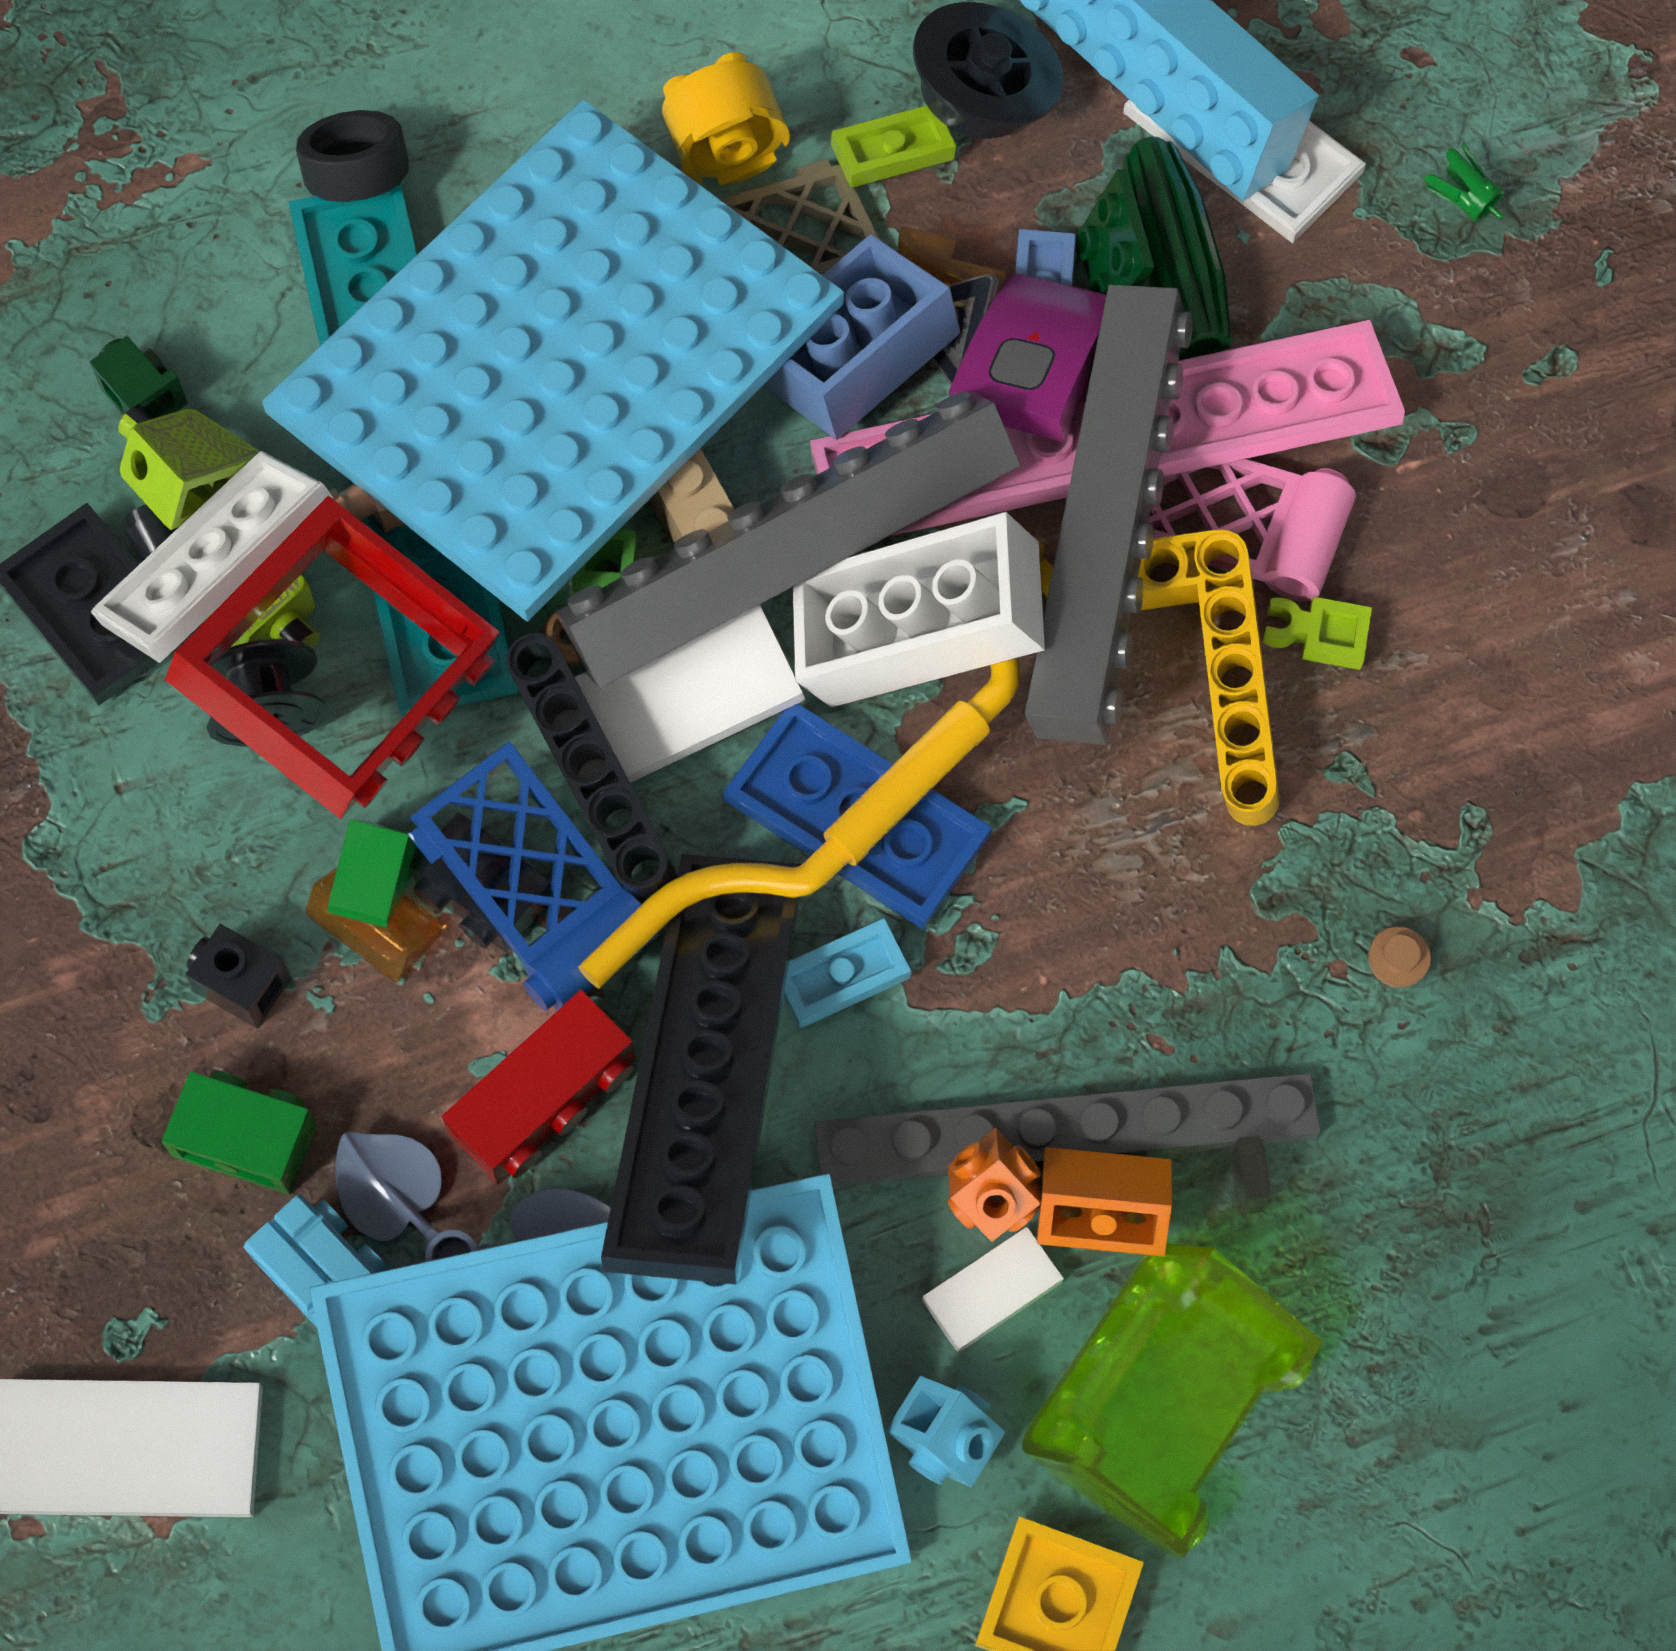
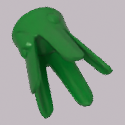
(1477, 191)

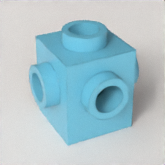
(959, 1431)

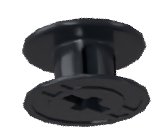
(266, 674)

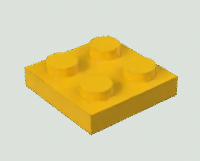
(1058, 1594)

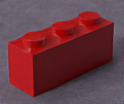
(540, 1088)

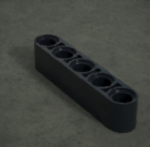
(575, 746)

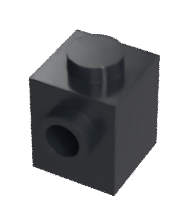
(237, 974)

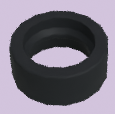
(352, 155)

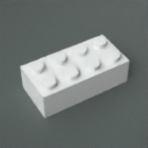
(919, 611)

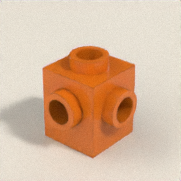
(993, 1186)

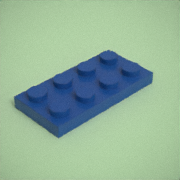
(813, 772)

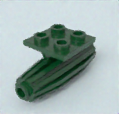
(1157, 233)

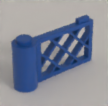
(558, 952)

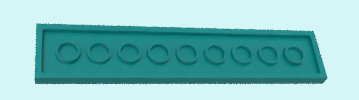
(345, 260)

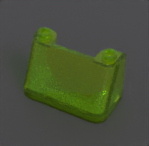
(1167, 1391)

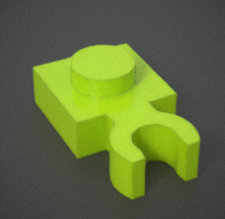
(1330, 631)

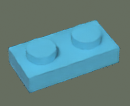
(844, 973)

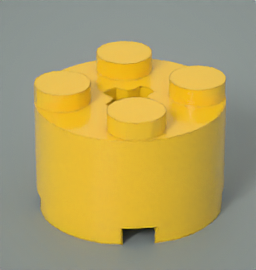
(724, 120)

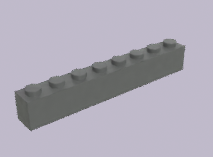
(1108, 515)
(787, 537)

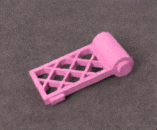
(1302, 527)

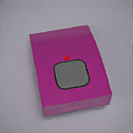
(1034, 354)

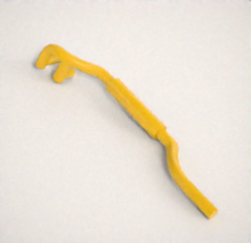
(846, 839)

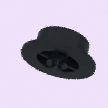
(985, 69)

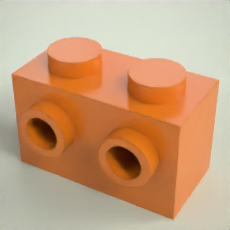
(1105, 1201)

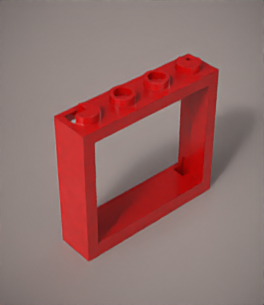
(393, 578)

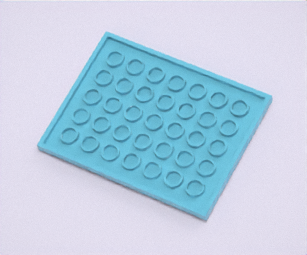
(553, 357)
(604, 1447)

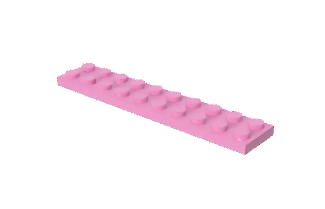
(1228, 411)

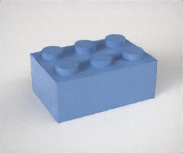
(873, 343)

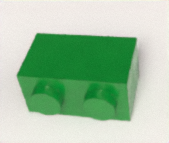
(240, 1130)

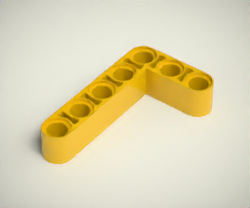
(1223, 652)

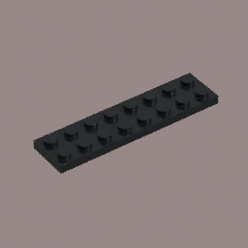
(702, 1087)

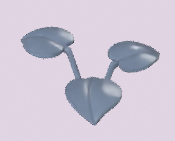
(393, 1178)

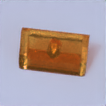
(388, 949)

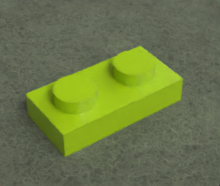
(892, 146)

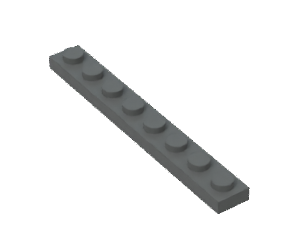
(1114, 1122)

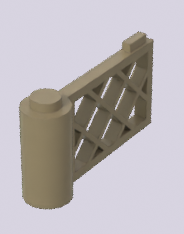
(786, 192)

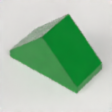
(372, 872)

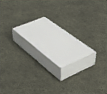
(992, 1289)

